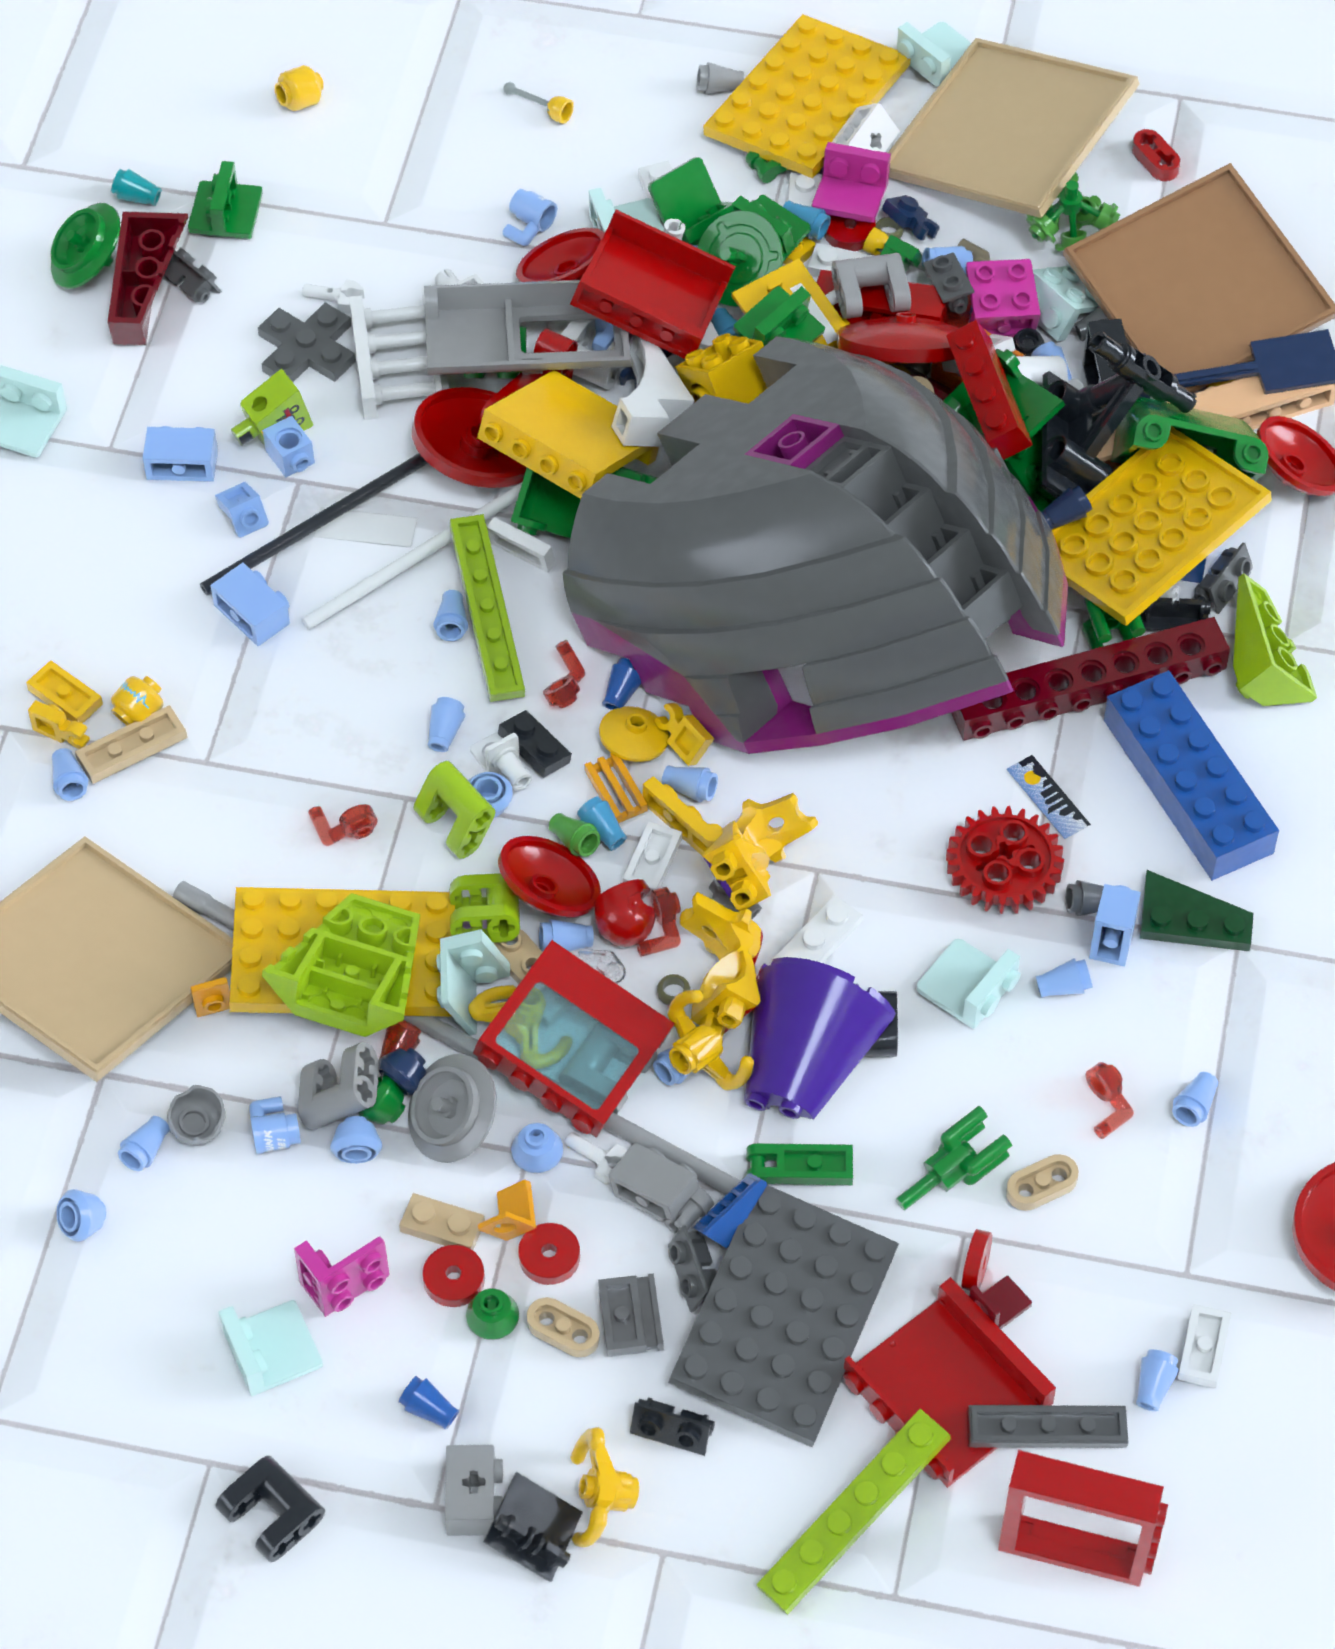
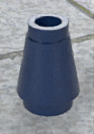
(1067, 508)

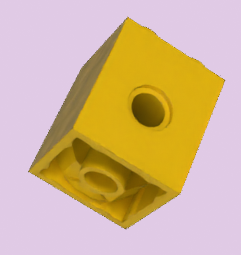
(724, 370)

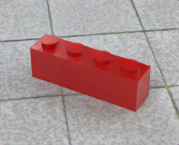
(924, 300)
(989, 389)

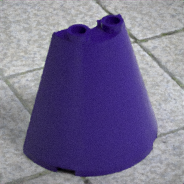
(809, 1034)

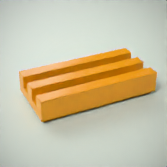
(605, 766)

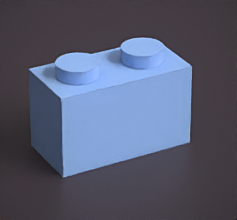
(180, 454)
(251, 603)
(1114, 924)

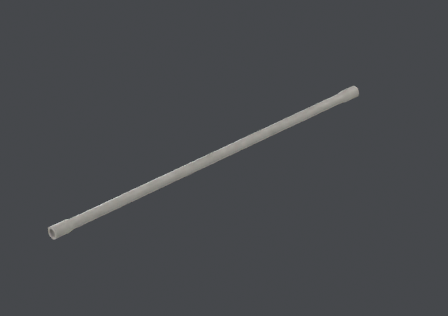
(205, 904)

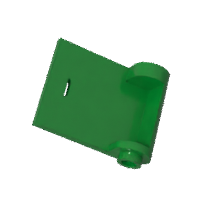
(1034, 402)

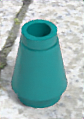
(135, 188)

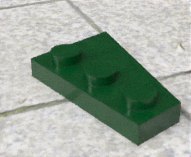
(1192, 917)

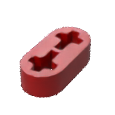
(1151, 157)

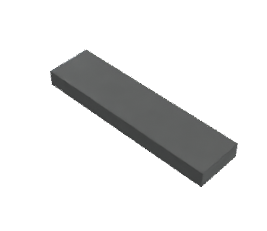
(1047, 1426)

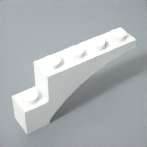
(654, 402)

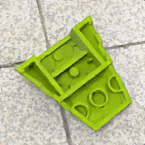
(351, 967)

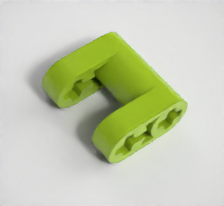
(448, 789)
(498, 907)

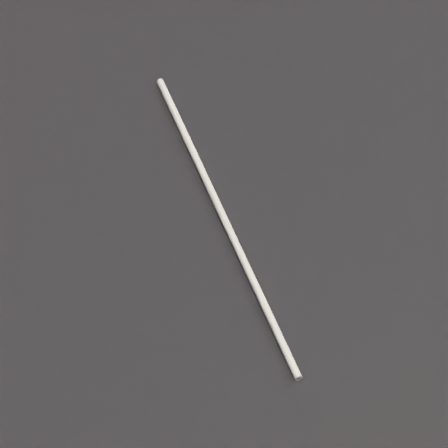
(419, 553)

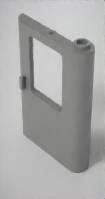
(479, 328)

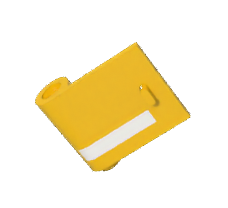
(791, 278)

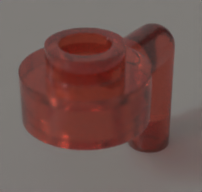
(564, 690)
(354, 822)
(666, 907)
(1107, 1085)

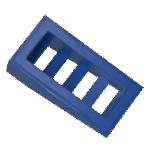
(731, 1210)

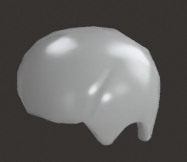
(196, 1115)

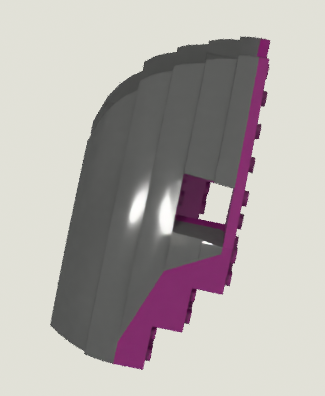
(821, 530)

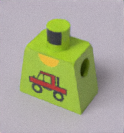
(270, 404)

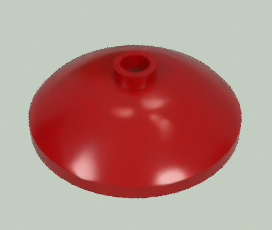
(560, 256)
(1299, 456)
(548, 876)

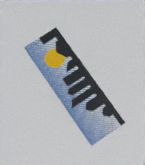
(1048, 796)

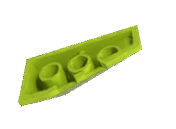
(1264, 653)

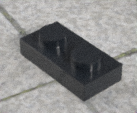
(536, 743)

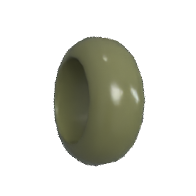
(888, 222)
(669, 980)

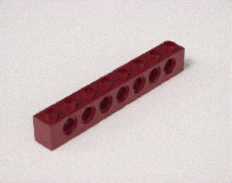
(1102, 665)

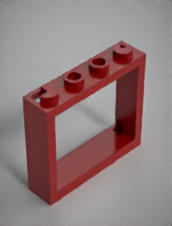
(1090, 1492)

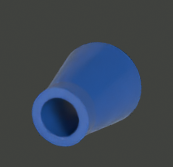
(621, 684)
(427, 1402)

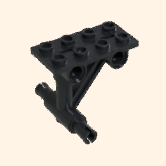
(1094, 412)

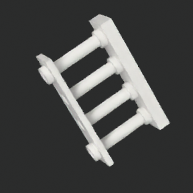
(371, 369)

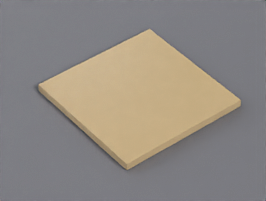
(1009, 126)
(100, 957)

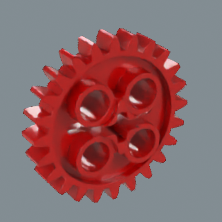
(1005, 859)

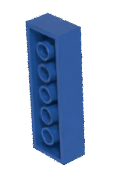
(1191, 775)

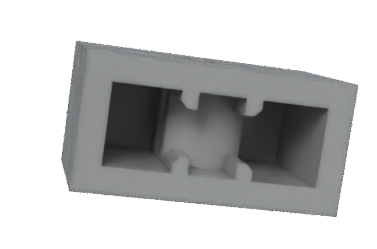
(468, 1468)

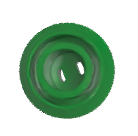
(388, 1103)
(492, 1314)

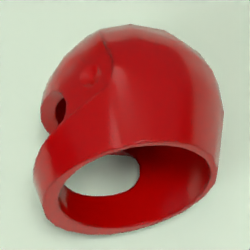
(623, 915)

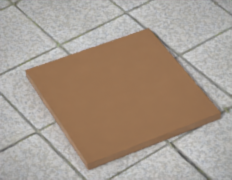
(1201, 276)

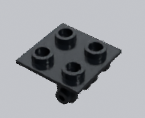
(533, 1527)

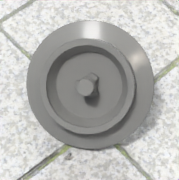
(452, 1108)

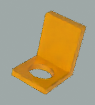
(211, 997)
(515, 1212)

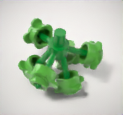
(1081, 212)

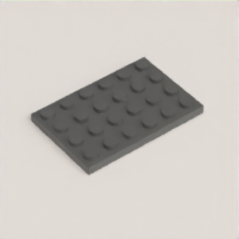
(784, 1315)

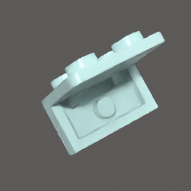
(932, 51)
(1061, 299)
(969, 981)

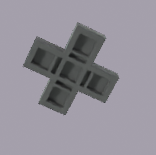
(307, 343)

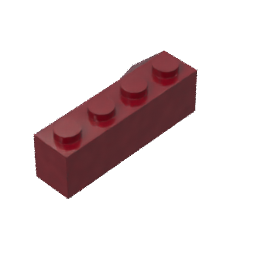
(141, 260)

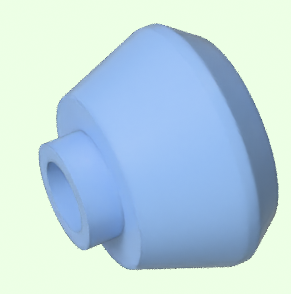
(494, 789)
(356, 1141)
(537, 1148)
(80, 1214)

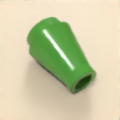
(578, 836)

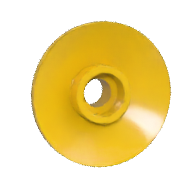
(632, 734)

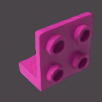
(852, 182)
(1003, 295)
(337, 1285)

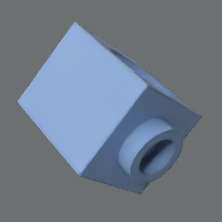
(288, 446)

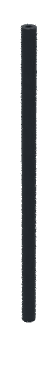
(321, 518)

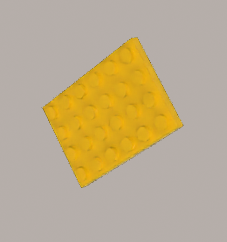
(805, 94)
(1154, 524)
(277, 918)

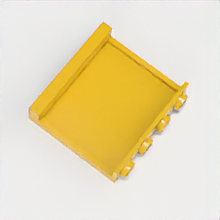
(560, 433)

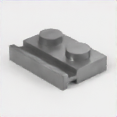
(630, 1314)

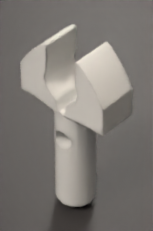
(339, 295)
(596, 1154)

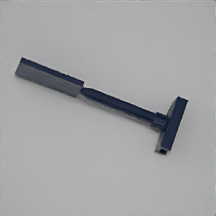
(1279, 362)

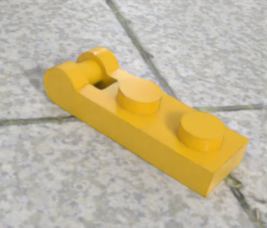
(677, 815)

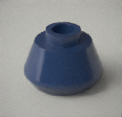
(403, 1068)

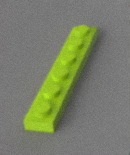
(487, 608)
(853, 1511)

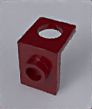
(1002, 1301)

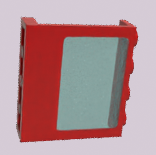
(572, 1039)

